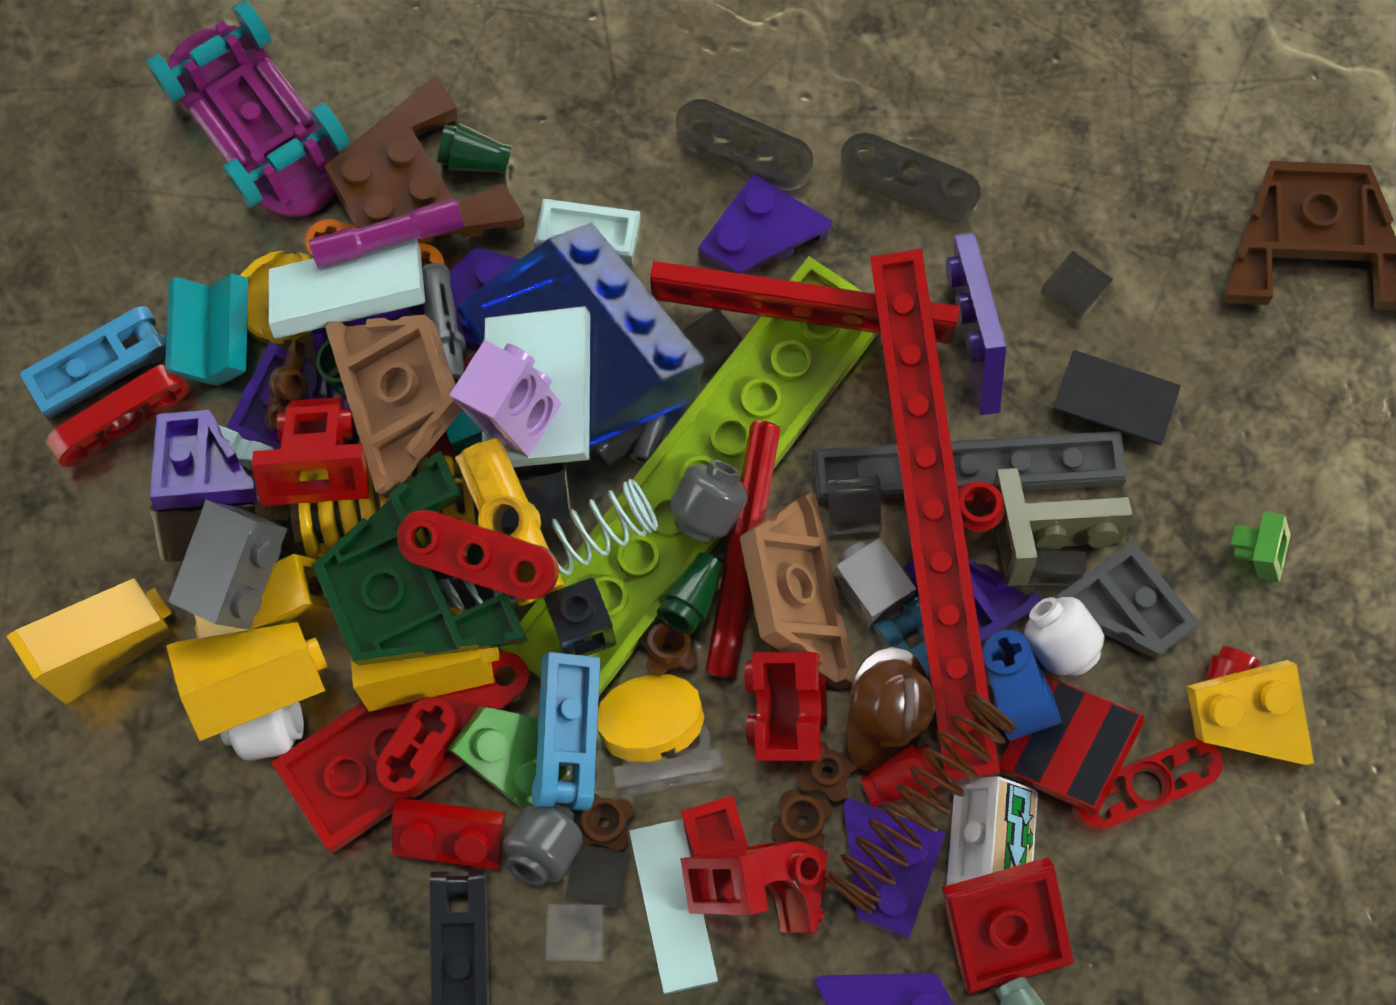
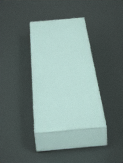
(677, 936)

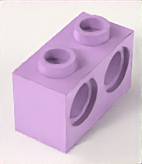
(506, 396)

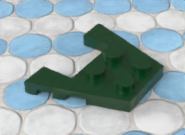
(395, 606)

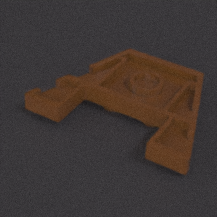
(392, 175)
(1315, 214)

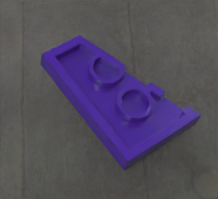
(980, 321)

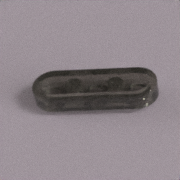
(730, 130)
(924, 192)

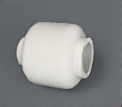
(1064, 636)
(267, 735)

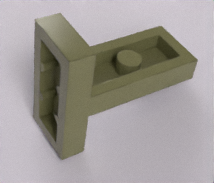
(1052, 525)

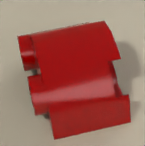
(788, 706)

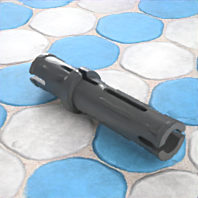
(441, 310)

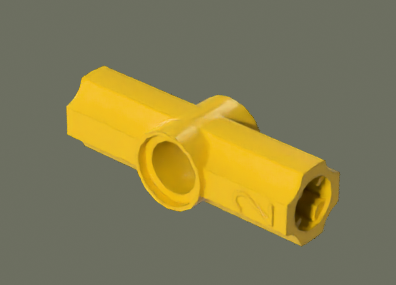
(496, 490)

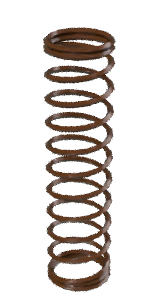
(978, 707)

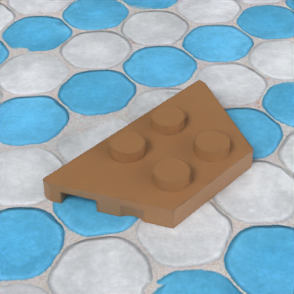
(395, 391)
(797, 588)

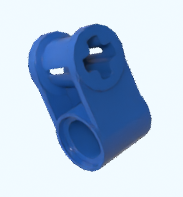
(1020, 688)

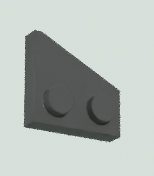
(1134, 603)

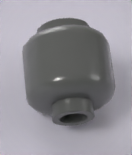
(708, 500)
(542, 844)

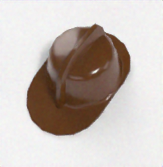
(887, 707)

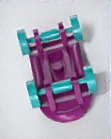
(253, 115)

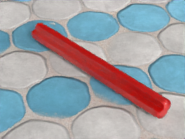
(735, 587)

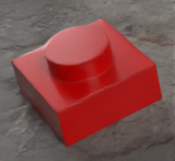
(714, 827)

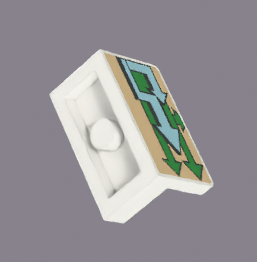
(991, 827)

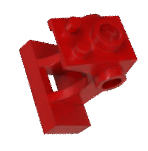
(312, 437)
(787, 868)

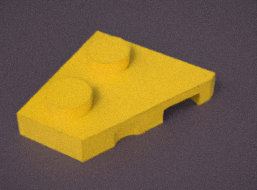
(1254, 712)

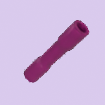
(357, 241)

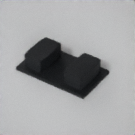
(1117, 397)

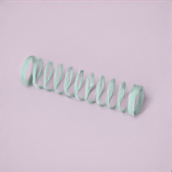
(640, 508)

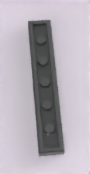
(1041, 461)

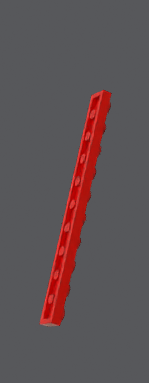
(932, 500)

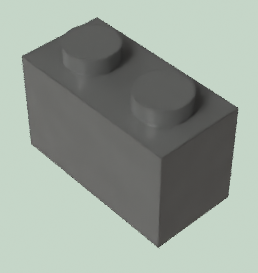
(227, 565)

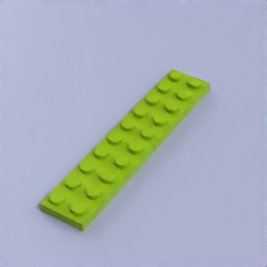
(774, 375)

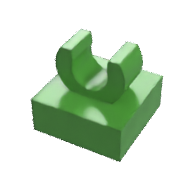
(1264, 546)

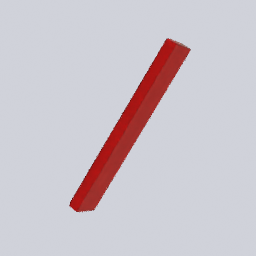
(781, 299)

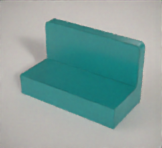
(207, 329)

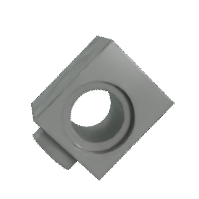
(873, 582)

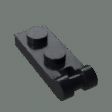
(459, 940)

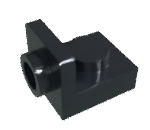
(580, 618)

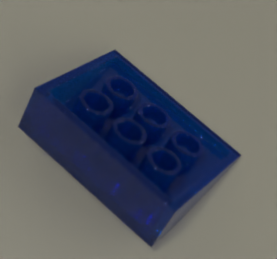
(636, 351)

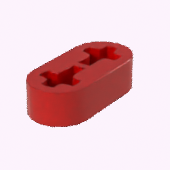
(408, 738)

